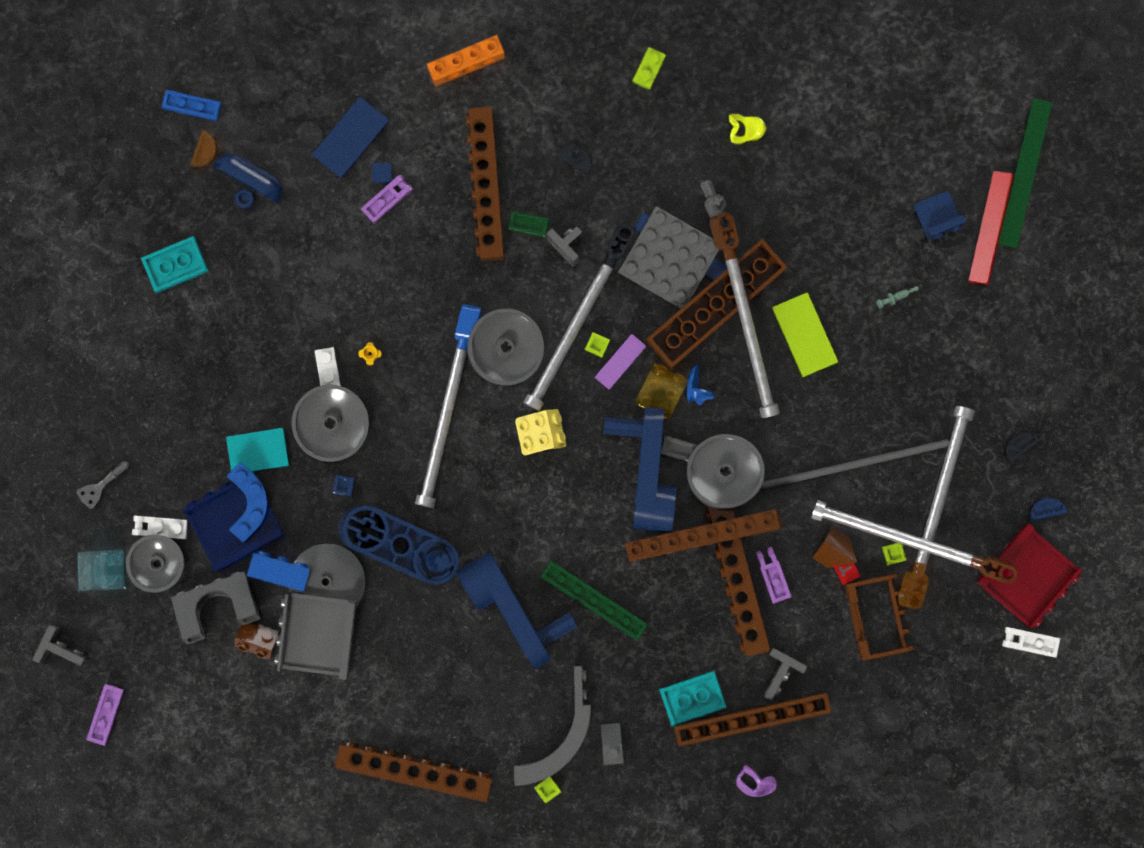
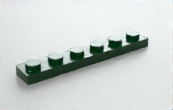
(594, 600)

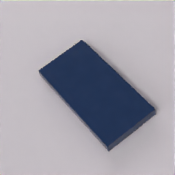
(350, 137)

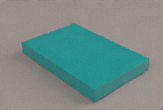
(174, 264)
(258, 450)
(692, 698)

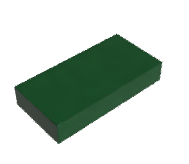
(528, 224)

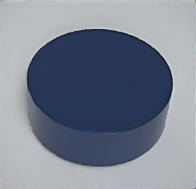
(244, 199)

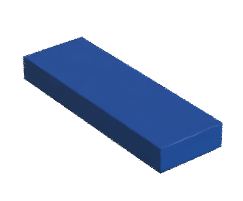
(191, 105)

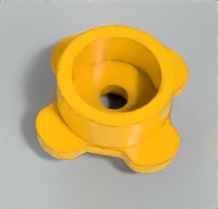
(370, 358)

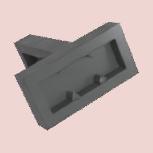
(59, 648)
(782, 672)

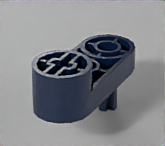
(653, 502)
(423, 553)
(488, 585)

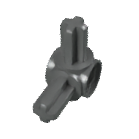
(715, 203)

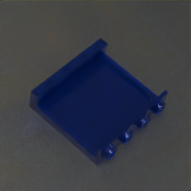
(215, 516)

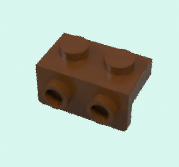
(256, 639)

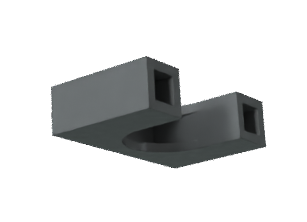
(190, 603)

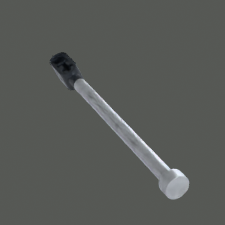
(534, 400)

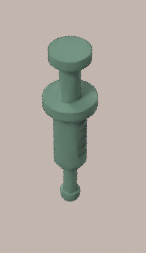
(895, 297)

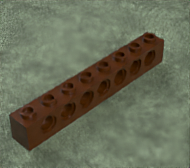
(484, 117)
(704, 535)
(760, 643)
(752, 719)
(345, 762)

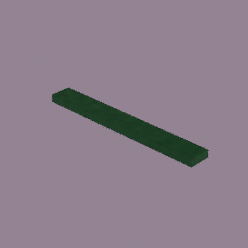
(1024, 173)

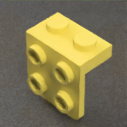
(540, 431)

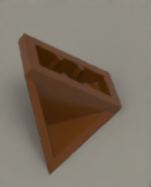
(835, 549)

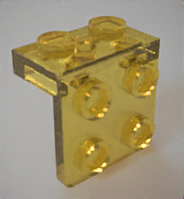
(662, 389)

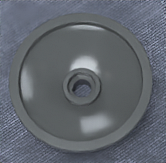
(142, 559)

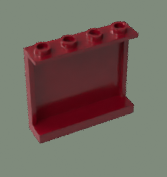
(1040, 578)

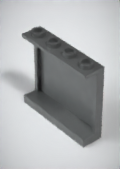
(316, 634)

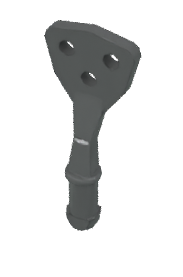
(98, 488)

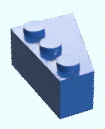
(279, 571)

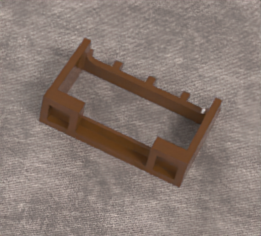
(857, 623)

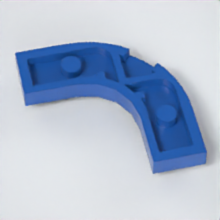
(256, 501)

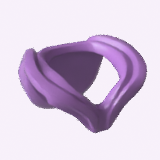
(764, 786)

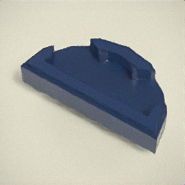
(1046, 508)

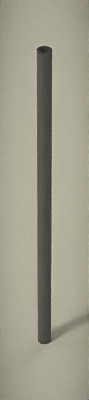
(855, 464)

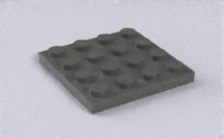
(669, 258)

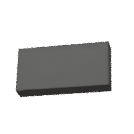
(677, 448)

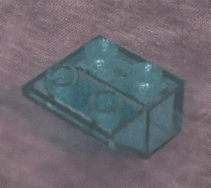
(101, 570)

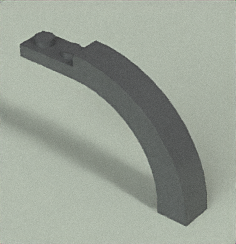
(542, 769)

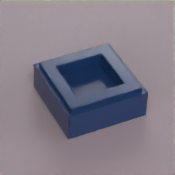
(382, 173)
(343, 485)

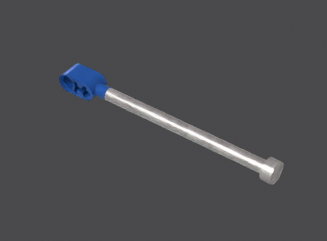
(468, 317)

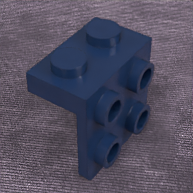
(939, 216)

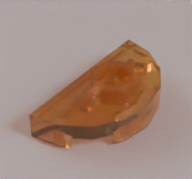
(204, 150)

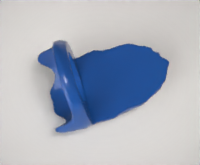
(693, 392)

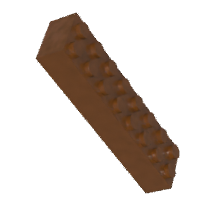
(714, 305)

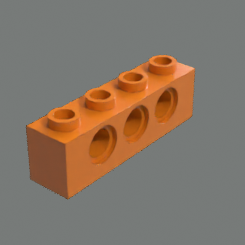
(466, 60)

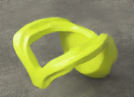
(754, 128)

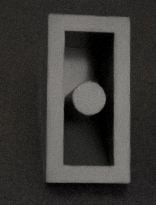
(611, 744)

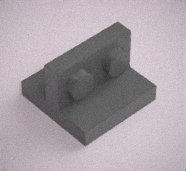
(564, 245)

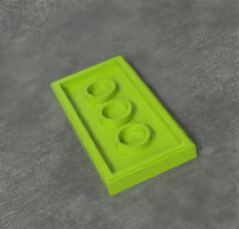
(805, 334)

